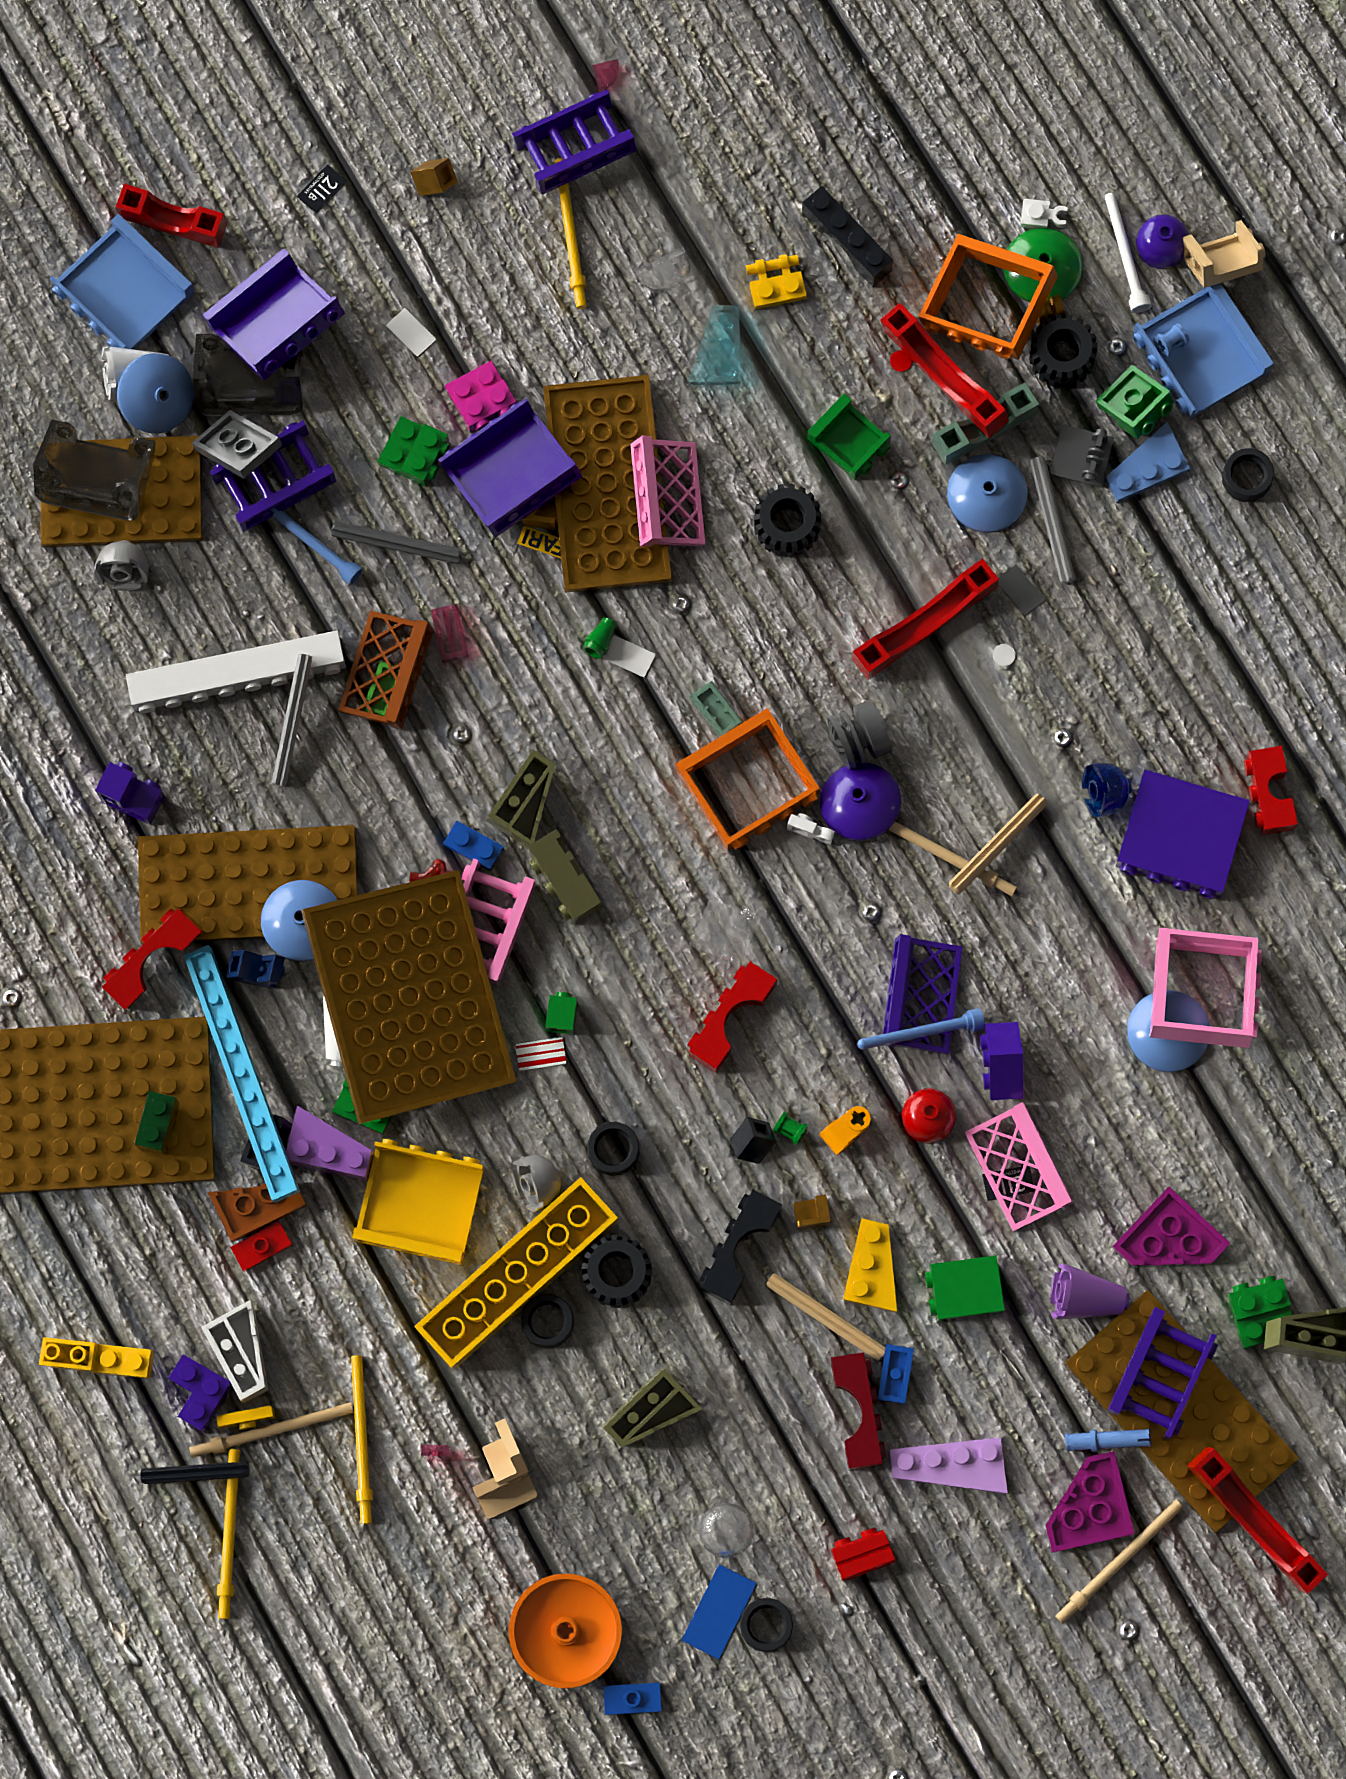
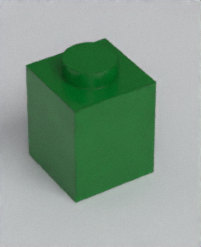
(561, 1013)

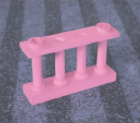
(512, 917)

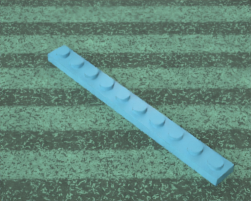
(241, 1074)

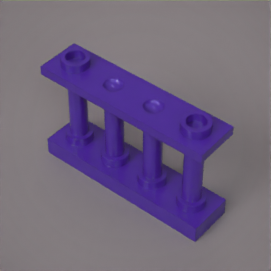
(584, 162)
(295, 489)
(1147, 1351)

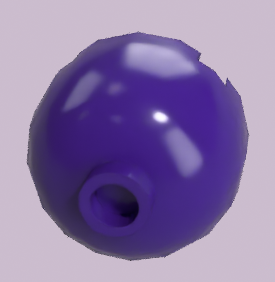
(1161, 241)

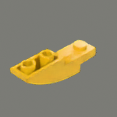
(96, 1358)

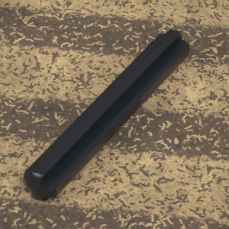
(195, 1472)

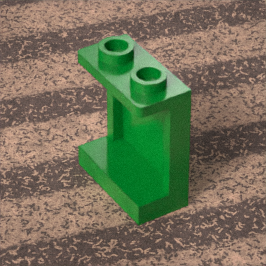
(849, 438)
(965, 1288)

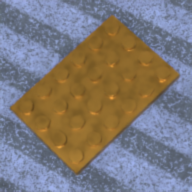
(168, 510)

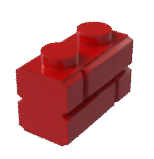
(862, 1555)

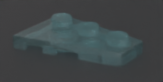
(719, 350)

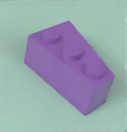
(326, 1149)

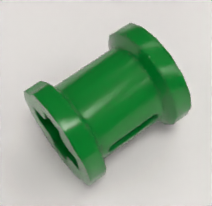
(790, 1128)

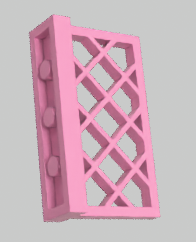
(648, 488)
(1040, 1155)

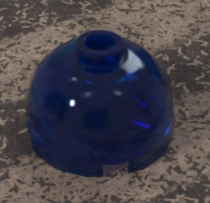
(1106, 788)

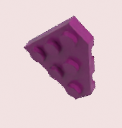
(1170, 1235)
(1091, 1507)

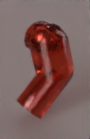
(438, 867)

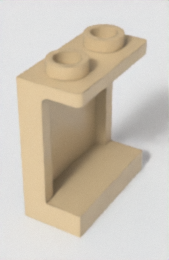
(1224, 257)

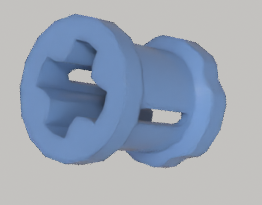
(1171, 340)

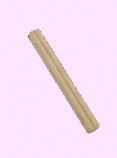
(997, 843)
(826, 1317)

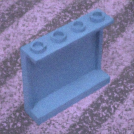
(123, 287)
(1219, 356)

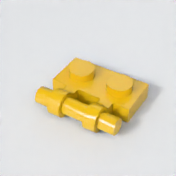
(778, 289)

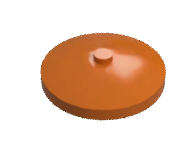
(565, 1631)

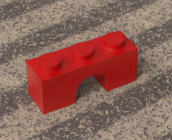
(1273, 814)

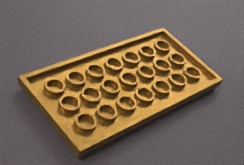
(599, 510)
(231, 874)
(1212, 1416)

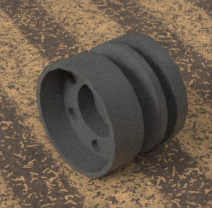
(859, 734)

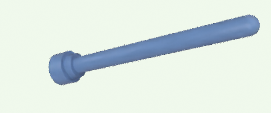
(349, 571)
(972, 1021)

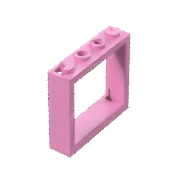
(1213, 944)

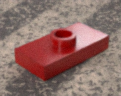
(261, 1246)

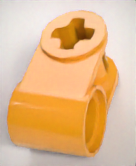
(842, 1132)

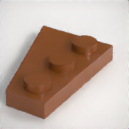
(251, 1209)

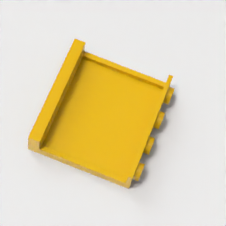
(419, 1202)

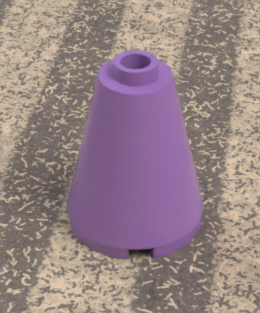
(1085, 1295)

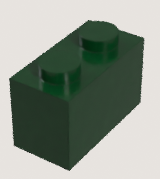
(157, 1123)

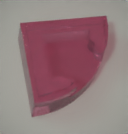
(605, 74)

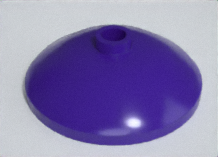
(864, 816)

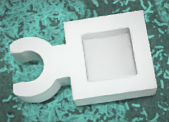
(1037, 214)
(806, 827)

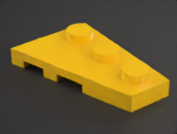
(871, 1268)

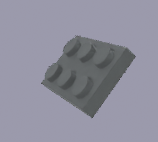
(237, 444)

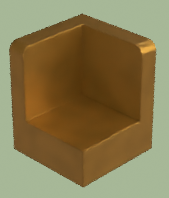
(434, 176)
(543, 517)
(812, 1213)

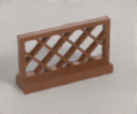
(408, 669)

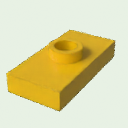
(246, 1419)

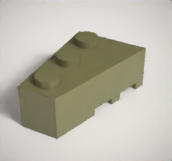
(523, 801)
(563, 878)
(1310, 1335)

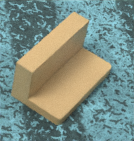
(504, 1456)
(501, 1498)

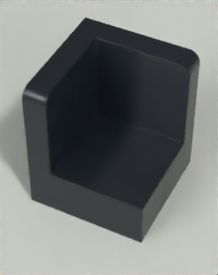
(753, 1140)

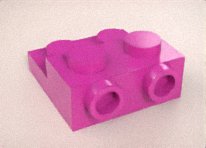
(480, 396)

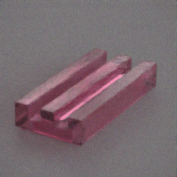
(454, 654)
(437, 1452)

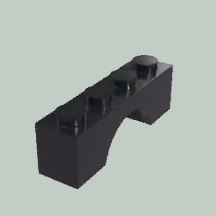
(860, 247)
(756, 1215)

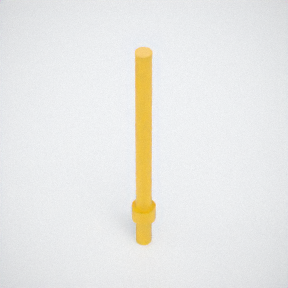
(577, 280)
(364, 1494)
(225, 1588)

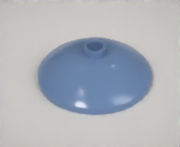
(140, 390)
(985, 509)
(278, 919)
(1166, 1054)

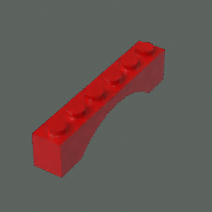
(932, 360)
(943, 608)
(1256, 1521)

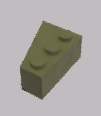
(650, 1408)

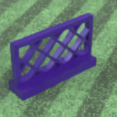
(900, 984)

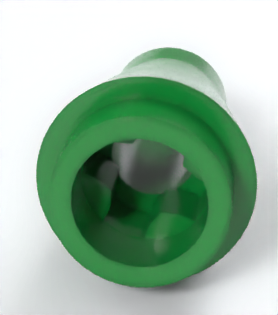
(599, 640)

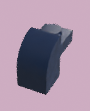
(255, 968)

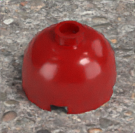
(929, 1115)

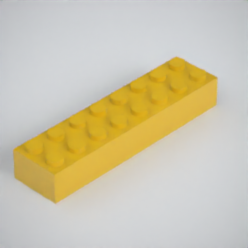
(517, 1273)

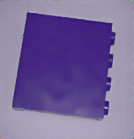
(273, 315)
(510, 468)
(1182, 834)

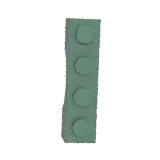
(965, 436)

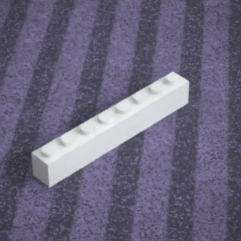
(232, 672)

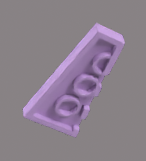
(956, 1464)

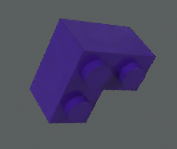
(126, 793)
(1004, 1058)
(206, 1389)

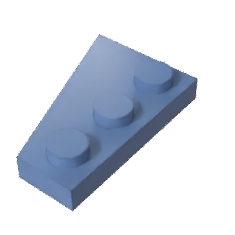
(1148, 466)

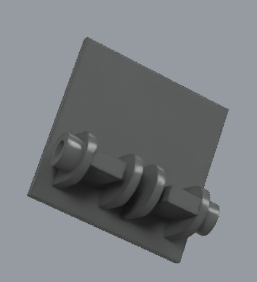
(1081, 455)

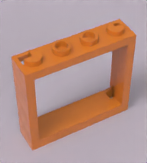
(999, 257)
(725, 743)

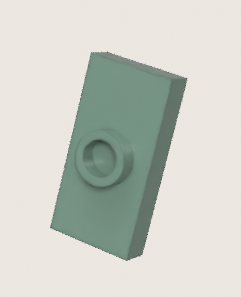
(715, 709)

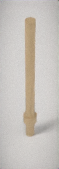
(988, 877)
(219, 1444)
(1080, 1599)

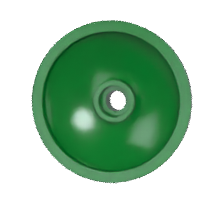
(1061, 254)

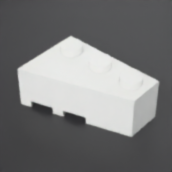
(239, 1350)

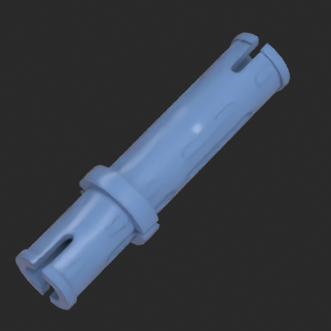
(1110, 1439)

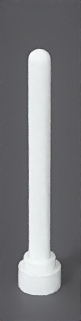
(1139, 300)

